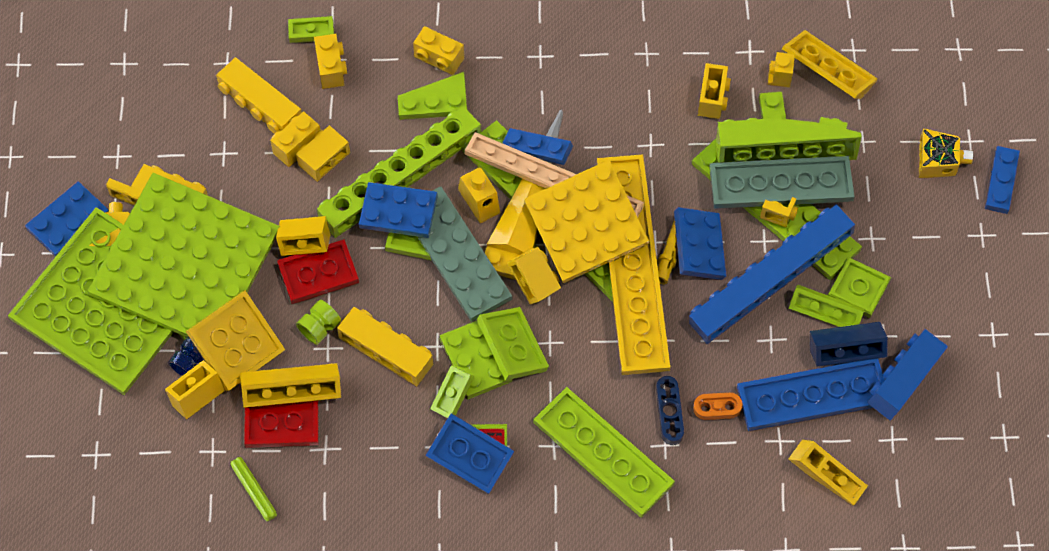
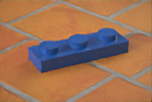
(539, 146)
(1002, 179)

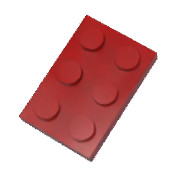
(318, 273)
(282, 425)

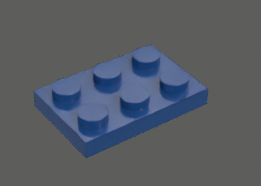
(398, 210)
(63, 217)
(700, 243)
(469, 453)

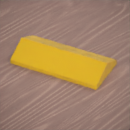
(830, 64)

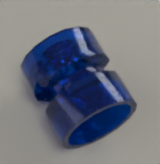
(186, 359)

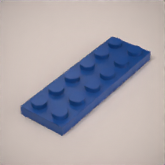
(809, 394)

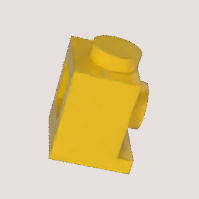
(781, 70)

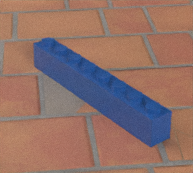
(771, 273)

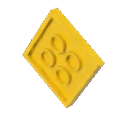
(235, 339)

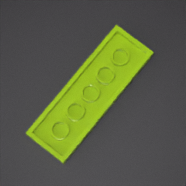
(604, 452)

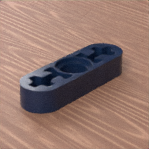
(677, 418)

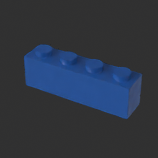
(907, 374)

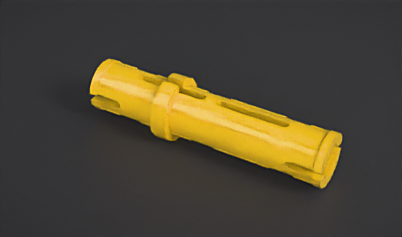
(667, 259)

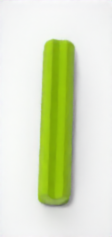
(253, 489)

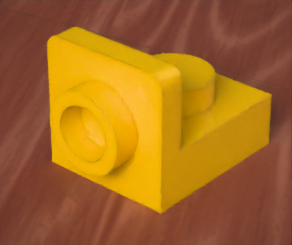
(777, 213)

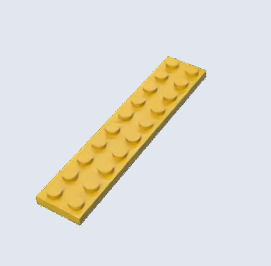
(637, 285)

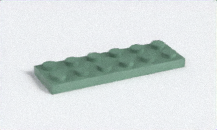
(780, 180)
(463, 261)

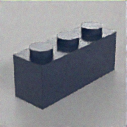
(848, 344)

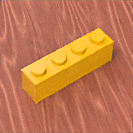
(256, 95)
(385, 346)
(290, 385)

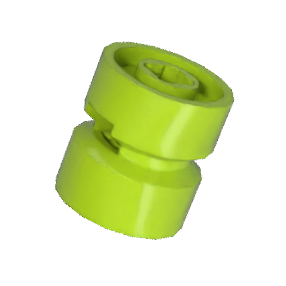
(315, 325)

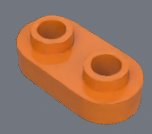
(716, 403)

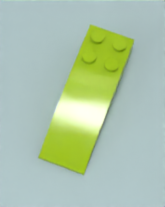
(783, 139)

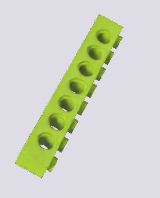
(413, 169)

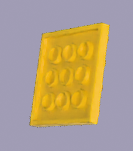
(586, 221)

